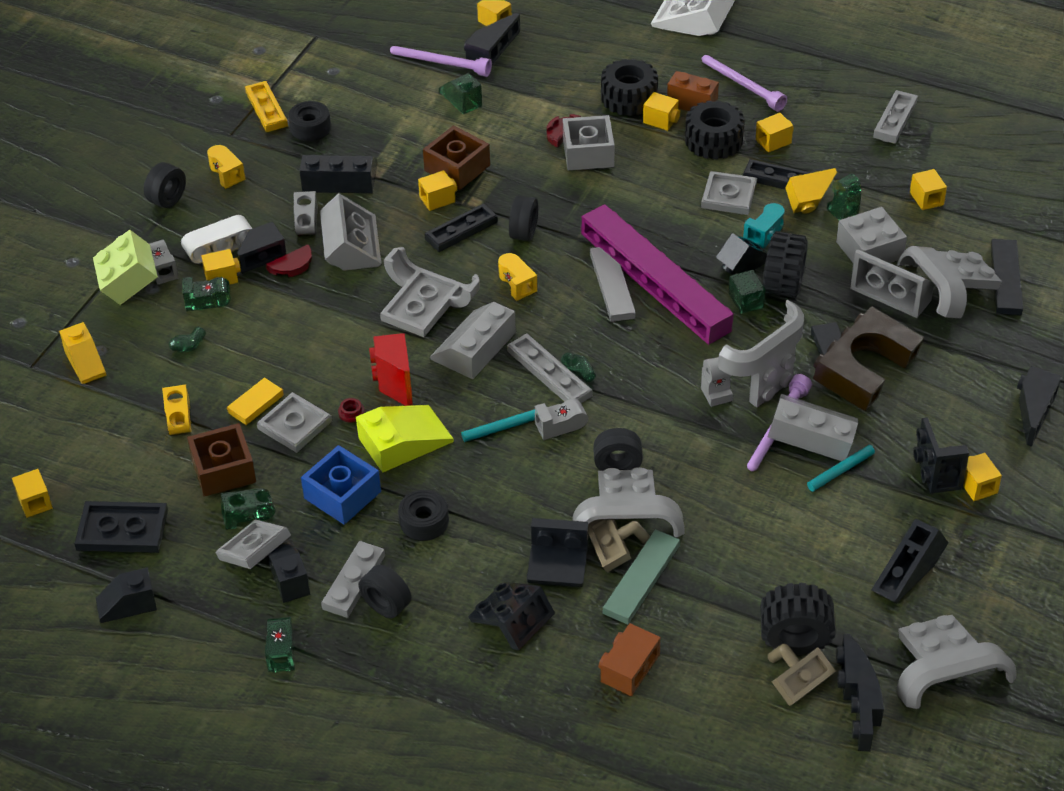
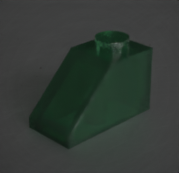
(463, 93)

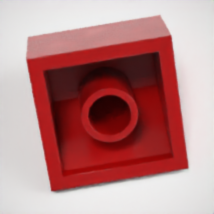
(392, 367)

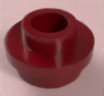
(350, 409)

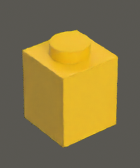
(493, 11)
(661, 111)
(774, 132)
(928, 189)
(437, 190)
(221, 265)
(981, 477)
(32, 493)

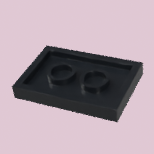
(121, 526)

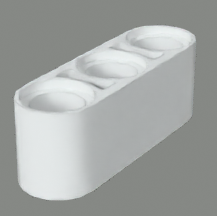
(216, 237)

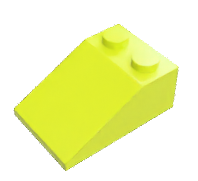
(401, 434)

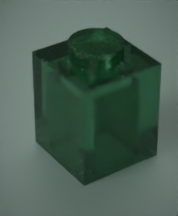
(746, 291)

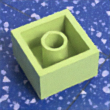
(125, 267)

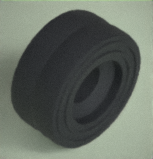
(309, 120)
(164, 185)
(523, 218)
(618, 440)
(426, 528)
(385, 591)

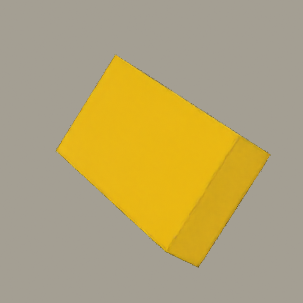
(255, 401)

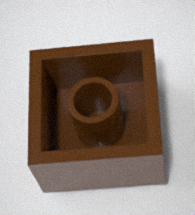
(458, 155)
(221, 459)

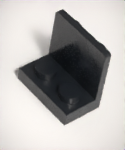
(940, 467)
(558, 552)
(516, 609)

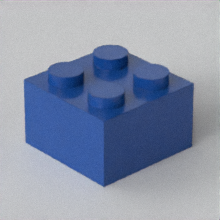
(341, 484)

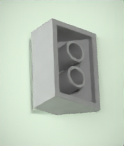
(349, 235)
(890, 284)
(477, 340)
(813, 428)

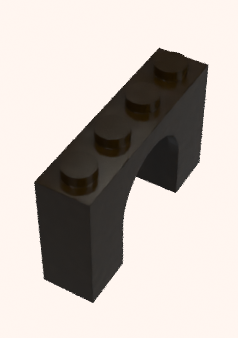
(870, 332)

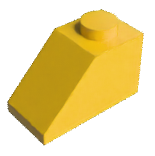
(808, 189)
(82, 353)

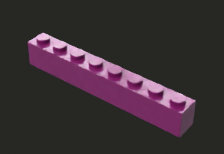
(658, 274)

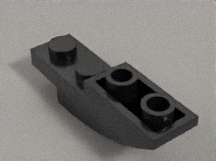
(860, 687)

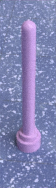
(480, 66)
(775, 100)
(798, 387)

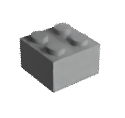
(588, 142)
(873, 234)

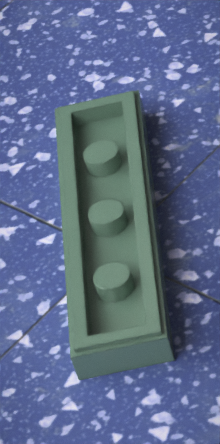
(641, 577)

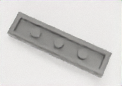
(612, 286)
(548, 369)

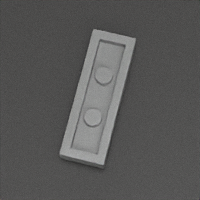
(895, 116)
(345, 589)

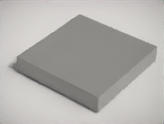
(729, 193)
(294, 422)
(253, 544)

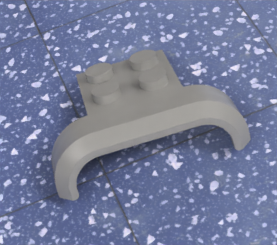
(951, 274)
(422, 295)
(769, 361)
(629, 496)
(944, 653)

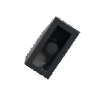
(261, 247)
(741, 255)
(126, 596)

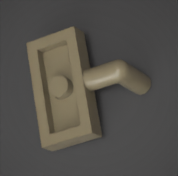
(609, 541)
(802, 674)

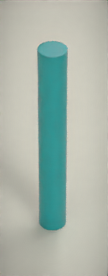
(498, 425)
(840, 468)

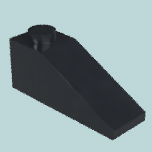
(493, 39)
(1036, 398)
(911, 561)
(288, 571)

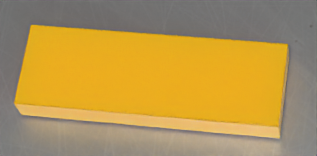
(266, 106)

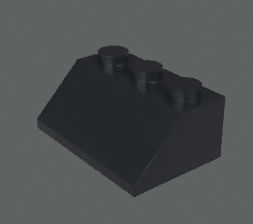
(338, 174)

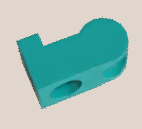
(765, 225)

